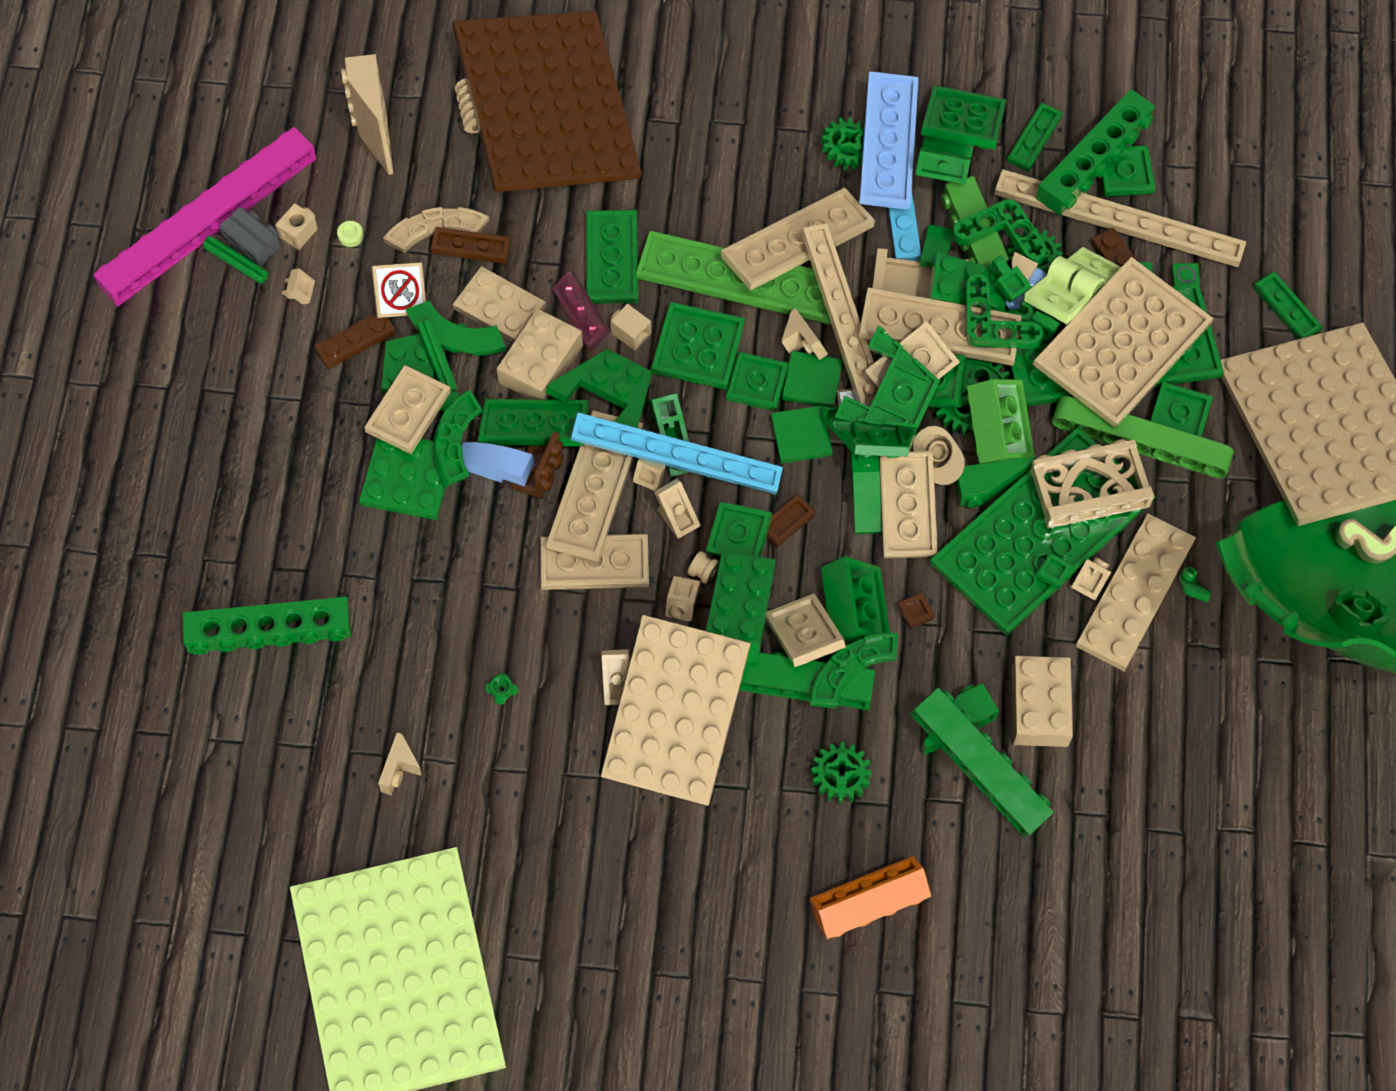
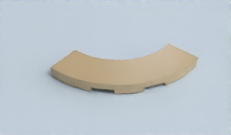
(423, 225)

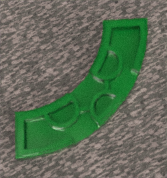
(455, 337)
(448, 438)
(849, 661)

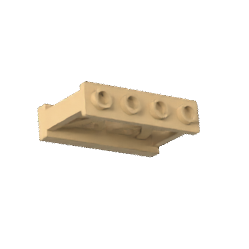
(1090, 508)

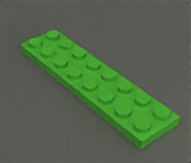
(702, 270)

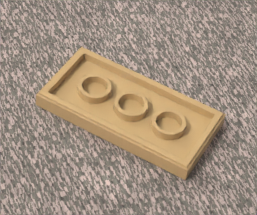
(908, 506)
(620, 565)

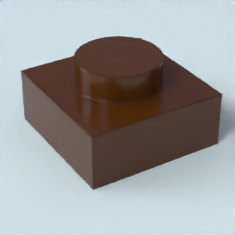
(916, 610)

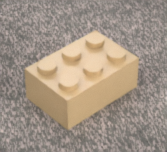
(539, 355)
(1041, 701)

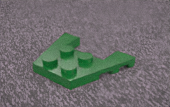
(412, 353)
(611, 379)
(902, 394)
(868, 438)

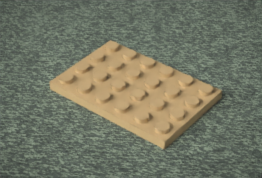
(1123, 342)
(675, 710)

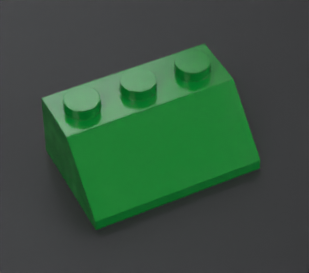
(855, 598)

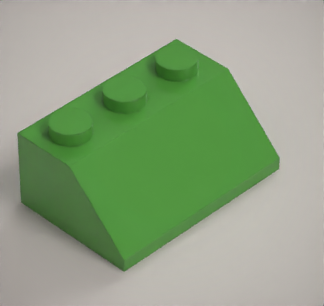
(1000, 420)

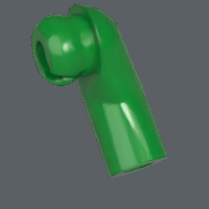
(1190, 586)

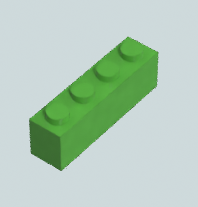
(962, 202)

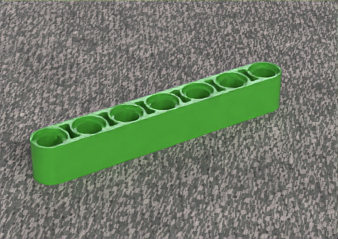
(1151, 438)

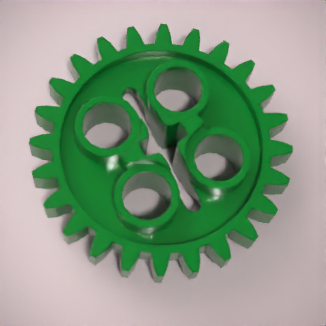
(974, 369)

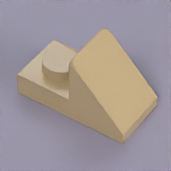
(799, 335)
(676, 509)
(615, 670)
(398, 759)

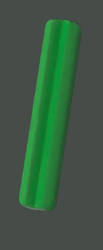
(236, 259)
(436, 353)

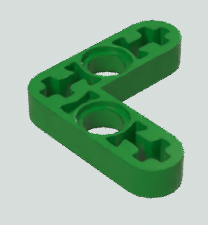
(1002, 221)
(990, 327)

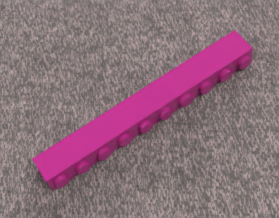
(202, 217)

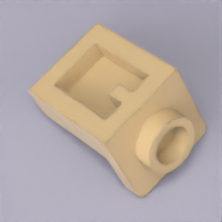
(1092, 578)
(682, 598)

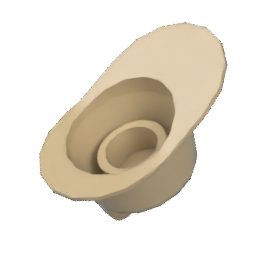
(947, 456)

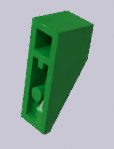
(669, 421)
(987, 480)
(865, 493)
(977, 704)

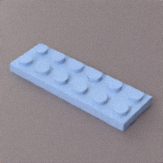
(888, 140)

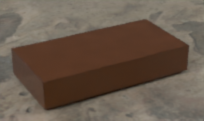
(789, 520)

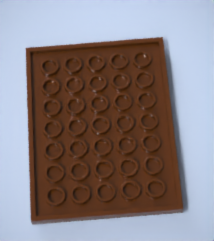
(546, 101)

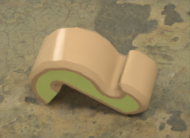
(1367, 544)

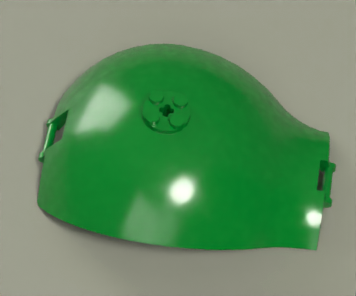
(1314, 584)

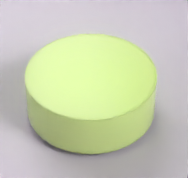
(350, 233)

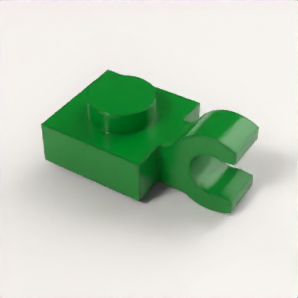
(1010, 281)
(1046, 321)

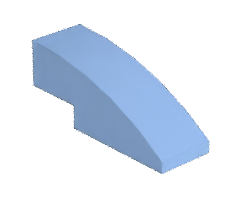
(497, 462)

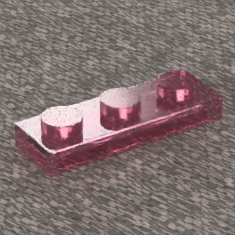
(581, 309)

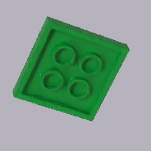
(963, 117)
(698, 345)
(404, 481)

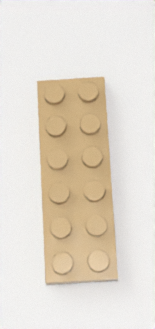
(782, 245)
(905, 313)
(590, 500)
(1135, 592)

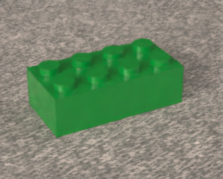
(742, 599)

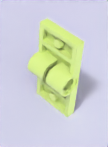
(1071, 284)

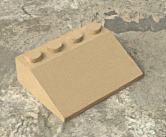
(368, 106)

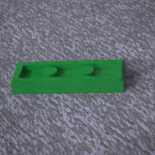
(1035, 137)
(1287, 306)

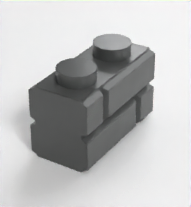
(250, 235)

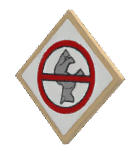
(397, 288)

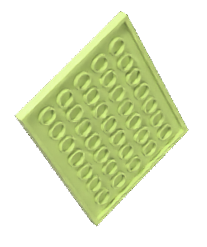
(397, 976)

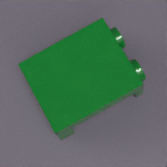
(944, 160)

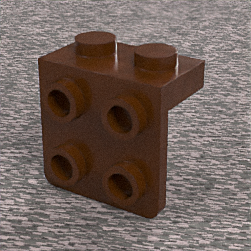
(546, 461)

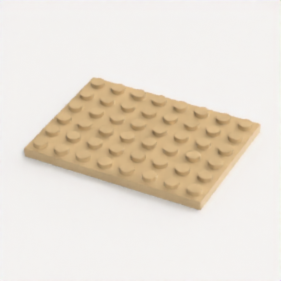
(1321, 420)

